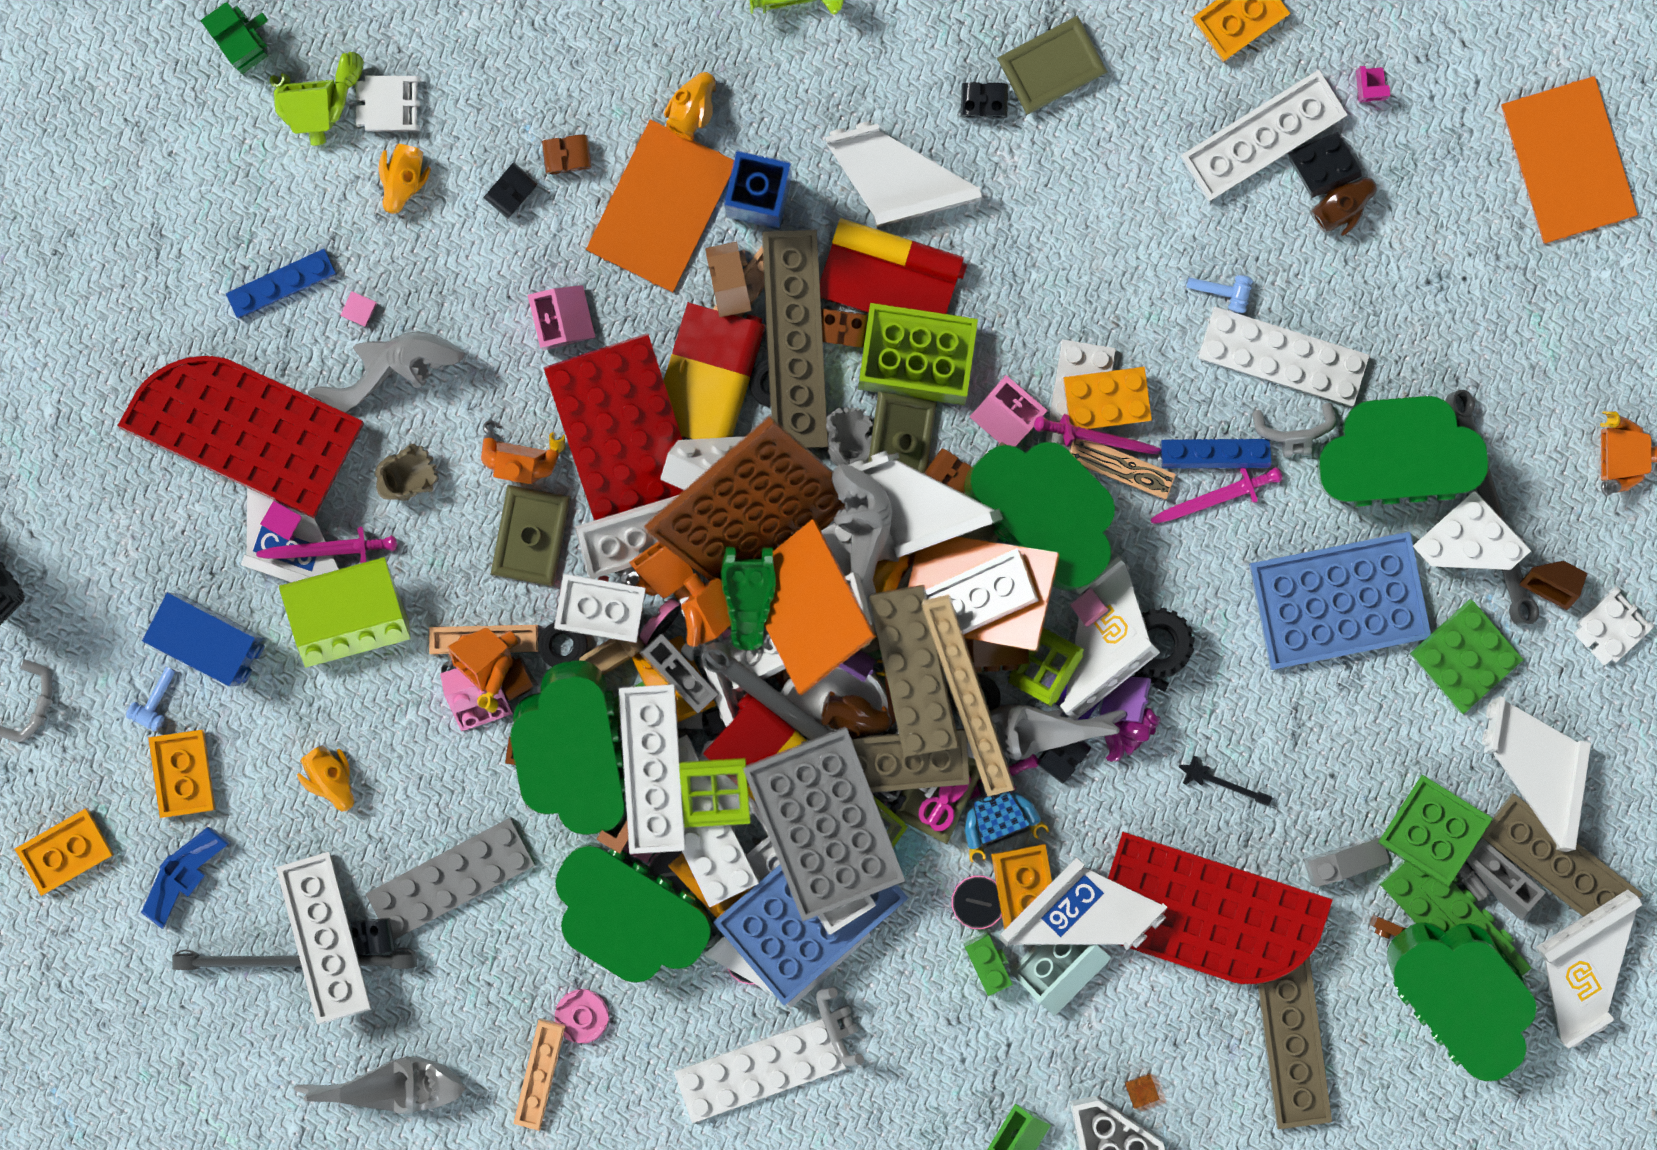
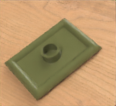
(1052, 65)
(903, 427)
(530, 535)
(915, 797)

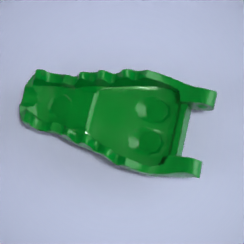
(748, 595)

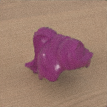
(1131, 735)

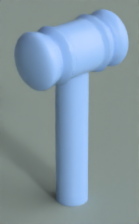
(1239, 293)
(146, 715)

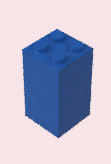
(758, 190)
(204, 639)

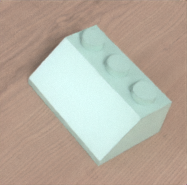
(1058, 972)

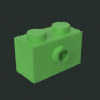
(988, 963)
(1020, 1131)

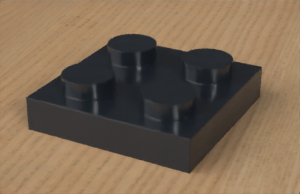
(1325, 165)

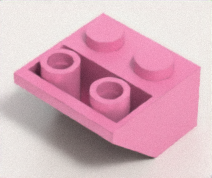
(561, 316)
(1007, 412)
(462, 700)

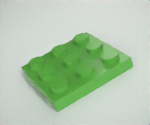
(1466, 656)
(1435, 831)

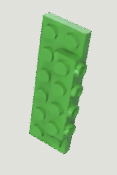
(1434, 903)

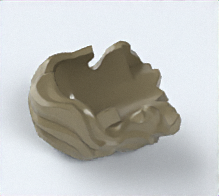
(406, 474)

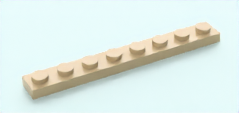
(968, 694)

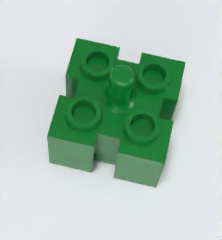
(237, 36)

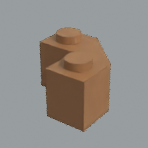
(728, 279)

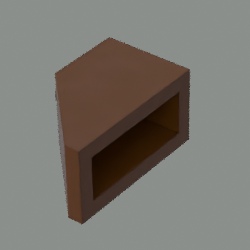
(1556, 582)
(518, 680)

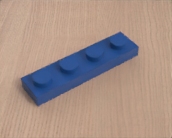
(281, 283)
(1215, 453)

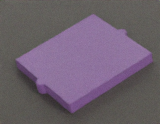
(859, 665)
(1130, 697)

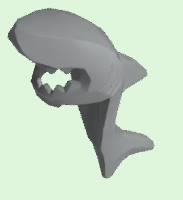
(405, 354)
(868, 520)
(1031, 730)
(396, 1086)

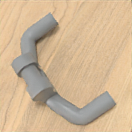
(1299, 440)
(43, 703)
(832, 1026)

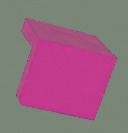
(1371, 85)
(281, 520)

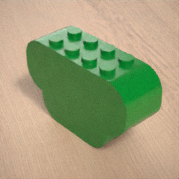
(1401, 452)
(1047, 506)
(570, 749)
(628, 915)
(1465, 995)

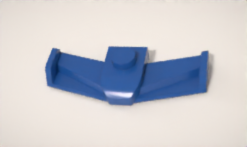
(182, 874)

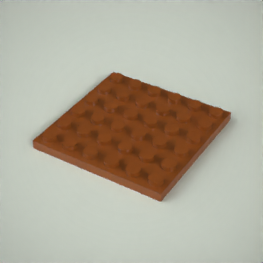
(748, 501)

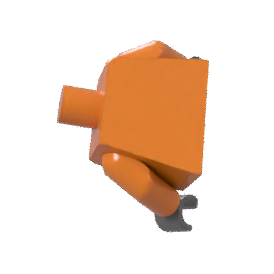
(704, 614)

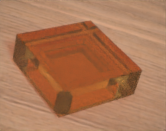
(1141, 1090)

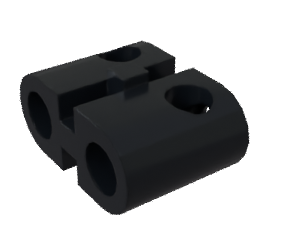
(984, 100)
(510, 190)
(1061, 761)
(372, 936)

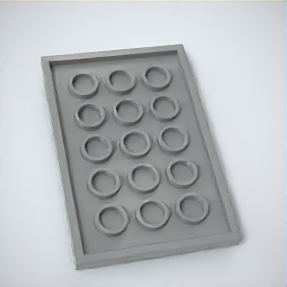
(824, 823)

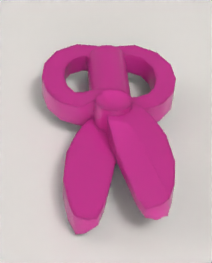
(947, 796)

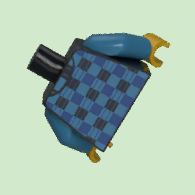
(999, 819)

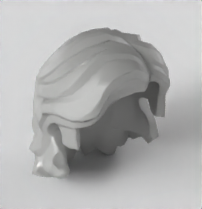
(848, 435)

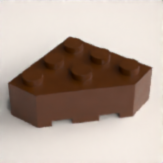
(994, 655)

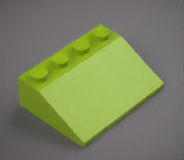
(918, 354)
(345, 612)

